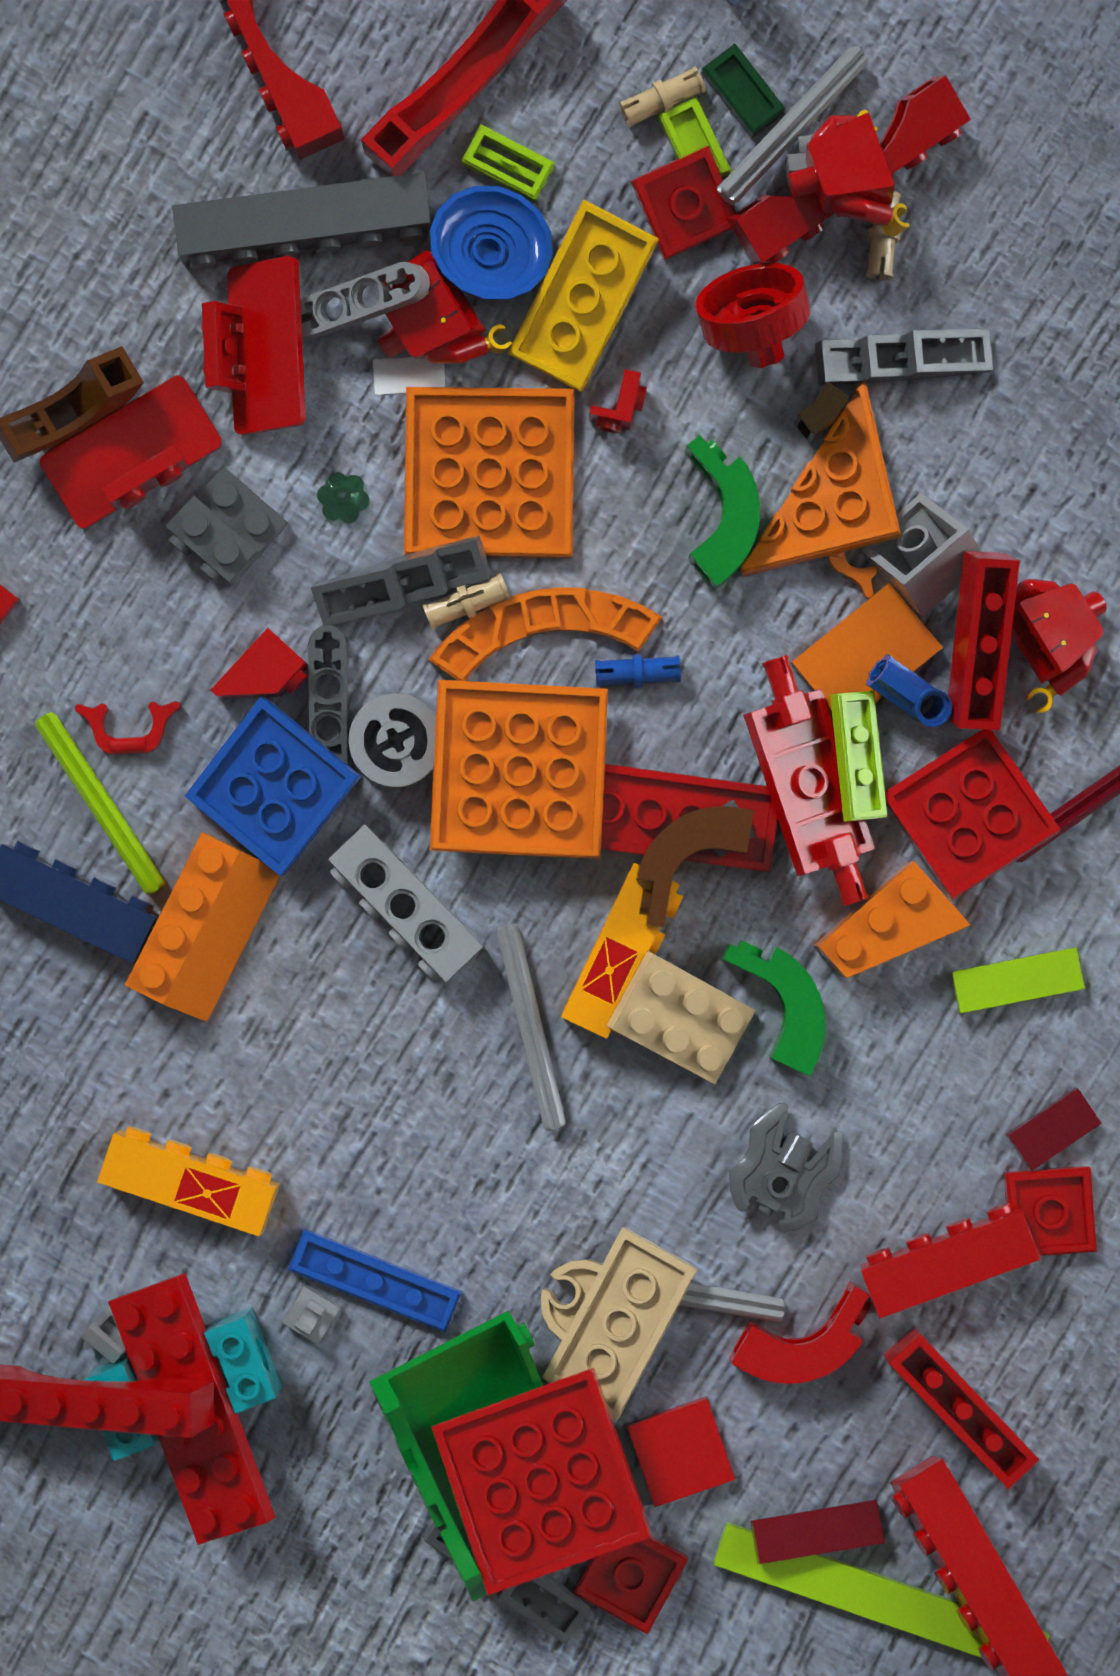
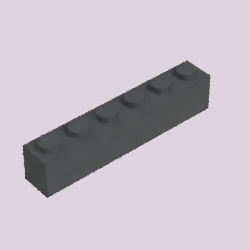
(302, 220)

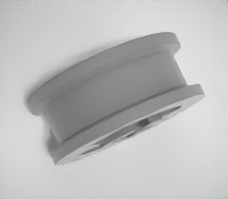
(379, 711)

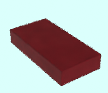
(1053, 1128)

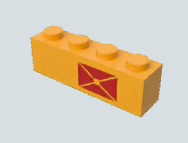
(616, 956)
(188, 1181)

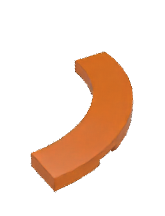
(541, 613)

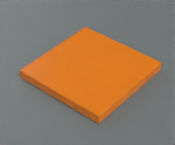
(490, 469)
(518, 769)

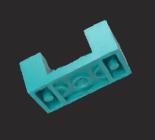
(243, 1361)

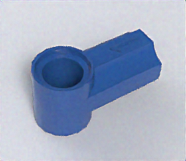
(908, 691)

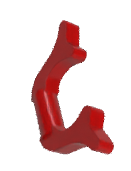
(129, 745)

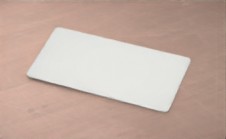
(396, 374)

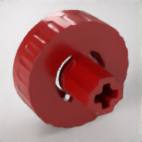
(754, 311)

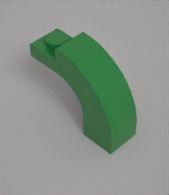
(730, 544)
(803, 1010)

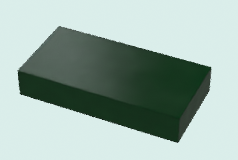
(743, 90)

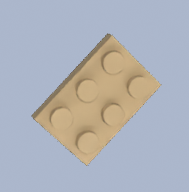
(681, 1017)

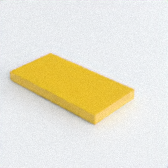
(583, 295)

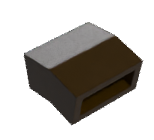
(821, 413)

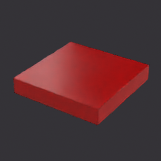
(684, 202)
(1055, 1207)
(680, 1451)
(632, 1581)

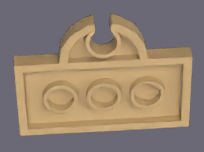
(615, 1314)

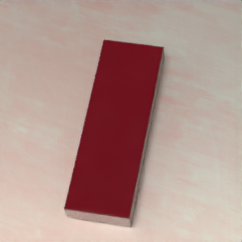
(817, 1532)

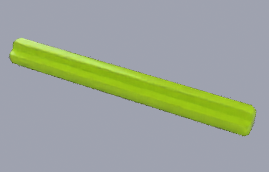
(100, 803)

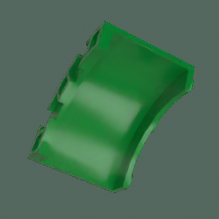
(444, 1384)

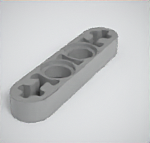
(351, 294)

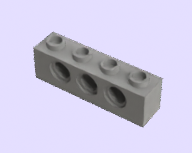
(367, 848)

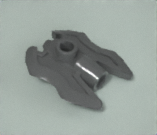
(781, 1175)

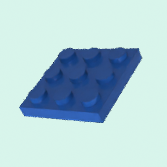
(272, 786)

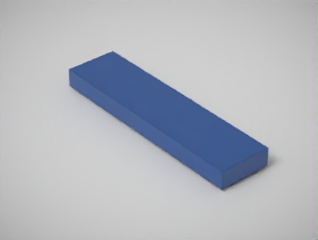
(374, 1280)

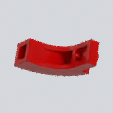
(806, 1357)

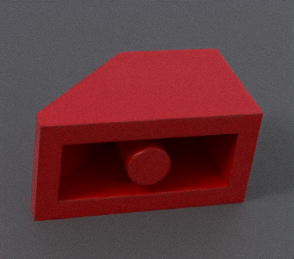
(263, 671)

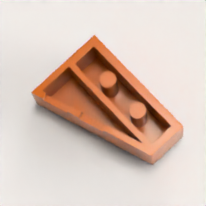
(891, 922)

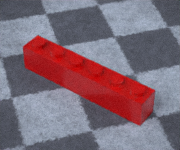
(973, 1572)

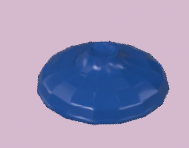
(491, 243)

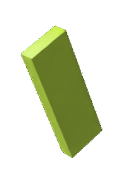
(858, 756)
(1017, 980)

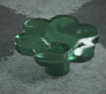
(348, 507)

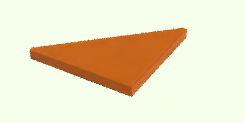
(836, 501)

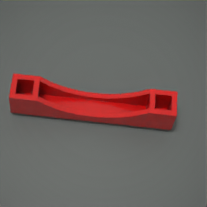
(303, 107)
(423, 115)
(920, 121)
(142, 1407)

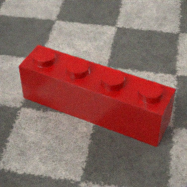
(982, 639)
(950, 1260)
(960, 1407)

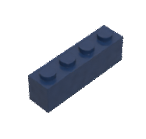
(74, 904)

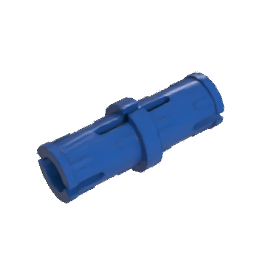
(637, 671)

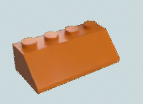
(203, 928)

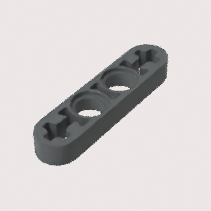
(335, 707)

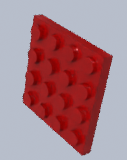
(541, 1481)

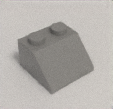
(927, 557)

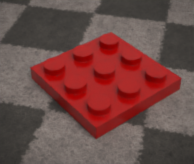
(970, 813)

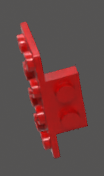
(257, 346)
(131, 452)

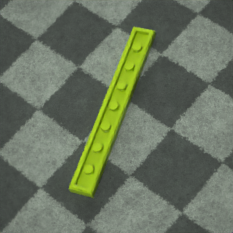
(851, 1590)

